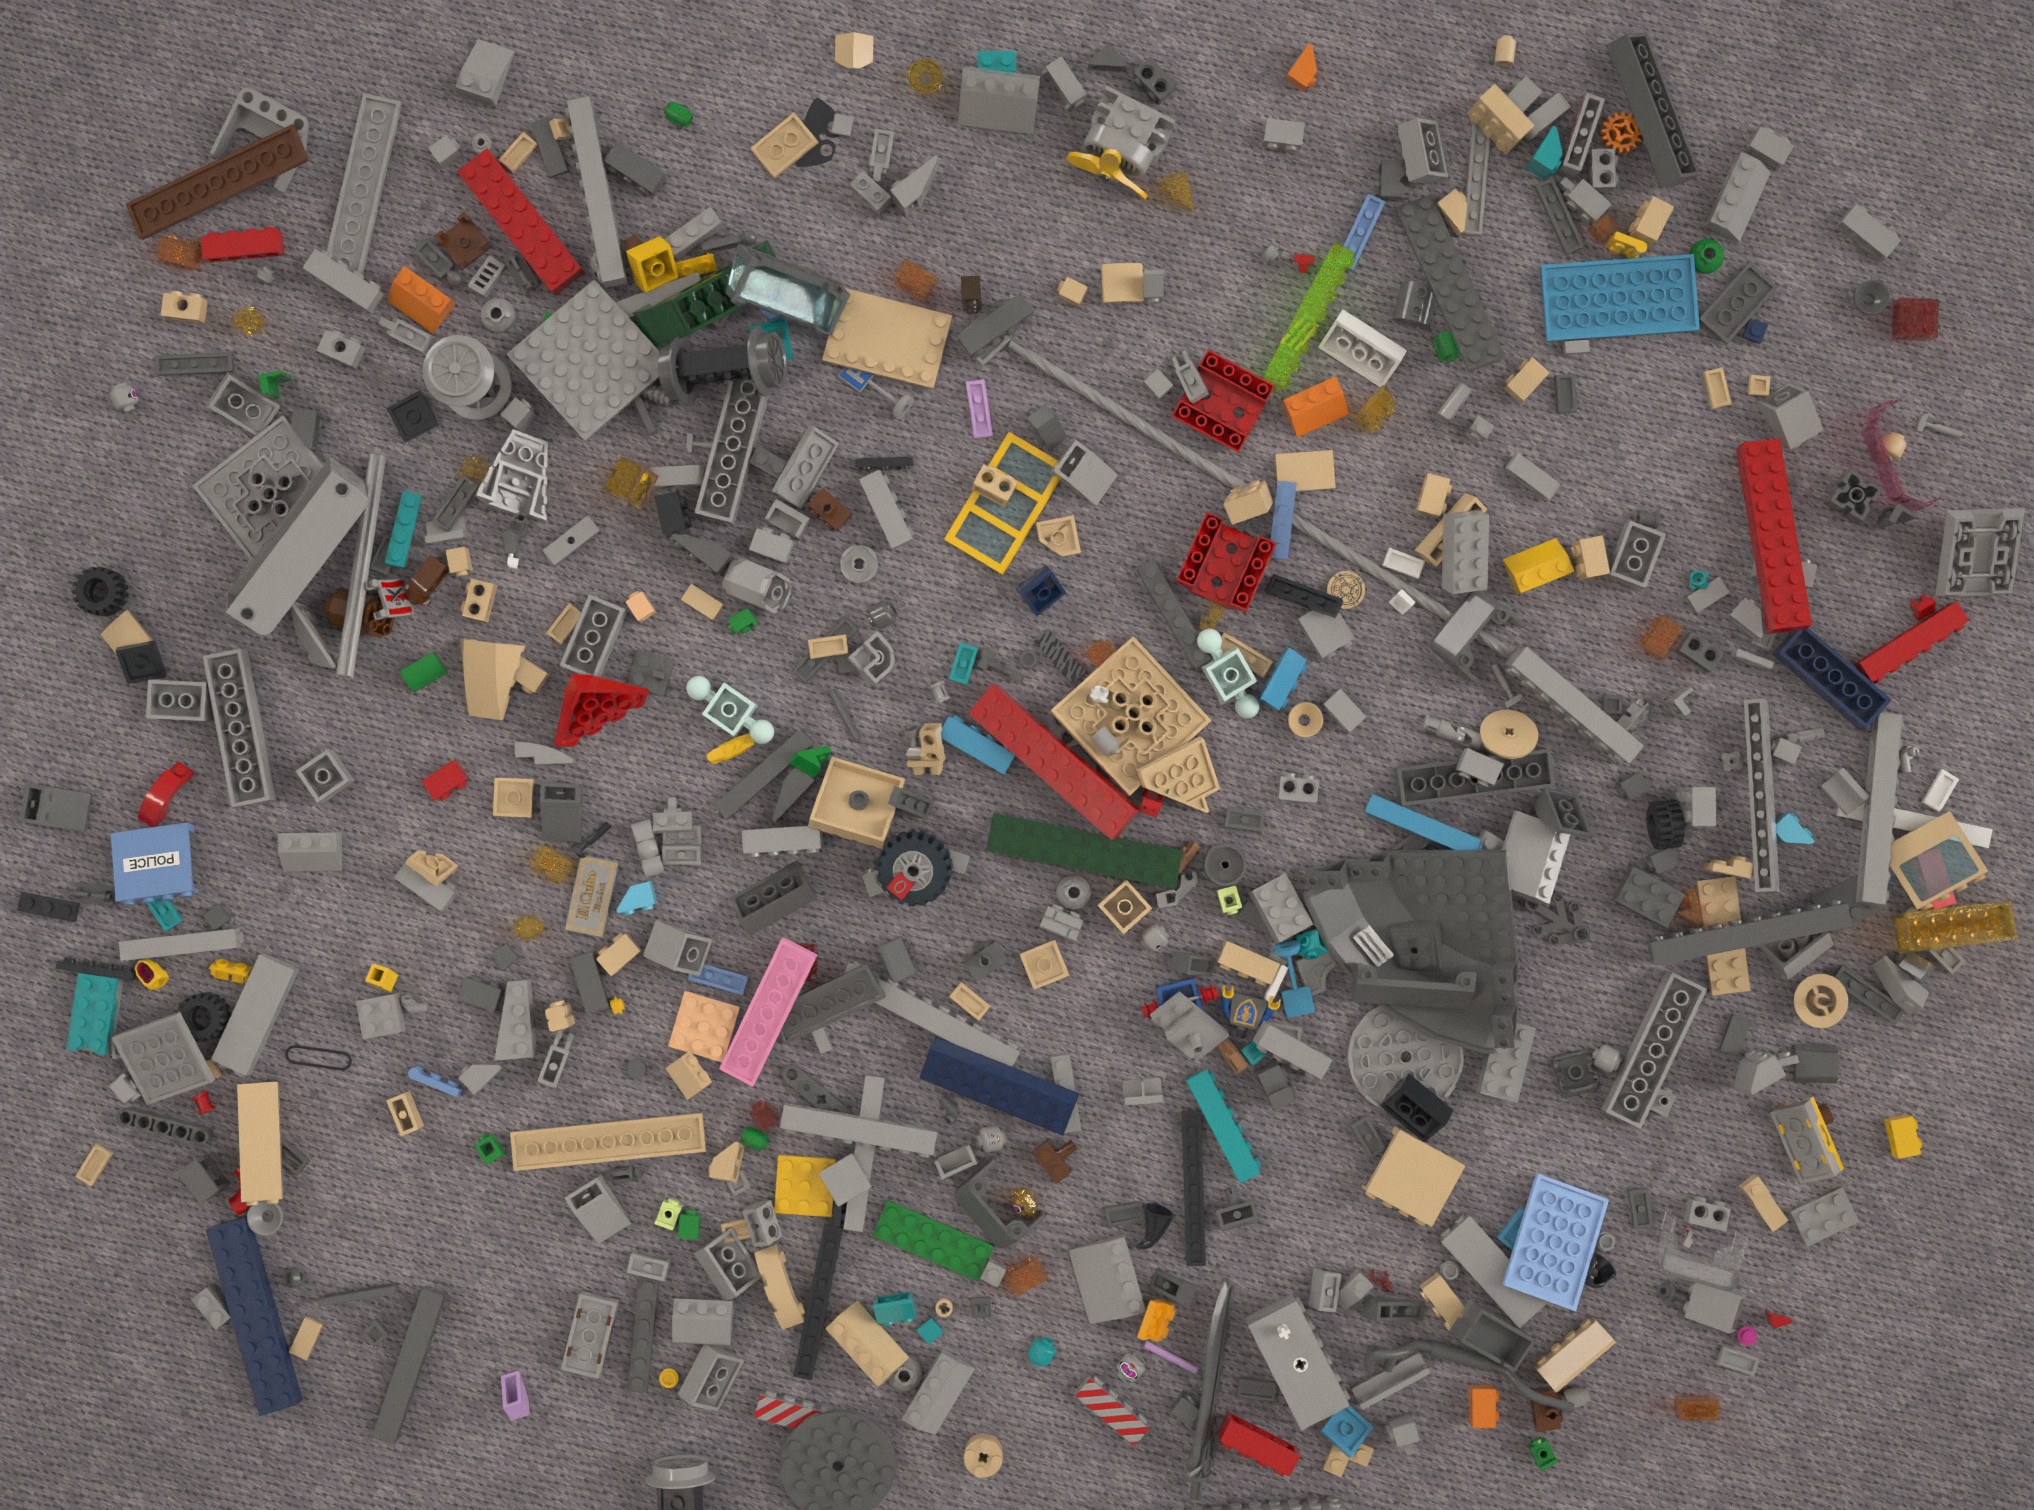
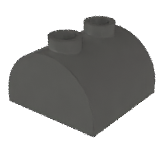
(1415, 304)

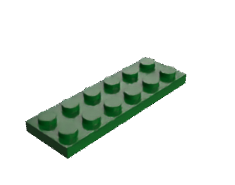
(932, 1240)

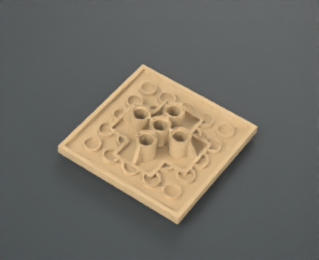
(1133, 676)

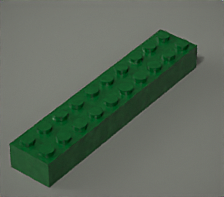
(1084, 850)

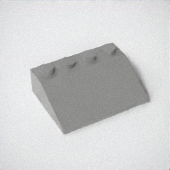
(998, 100)
(1534, 857)
(1107, 1279)

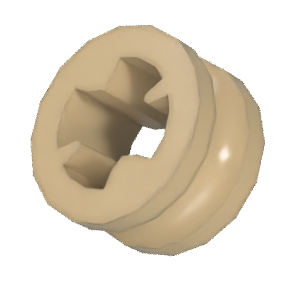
(949, 1305)

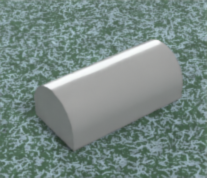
(1454, 403)

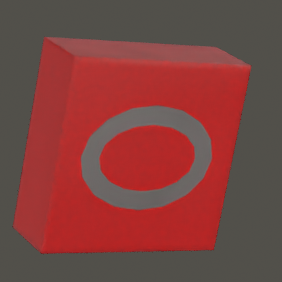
(900, 886)

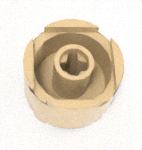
(988, 1445)

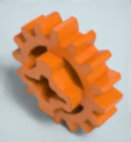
(1614, 130)

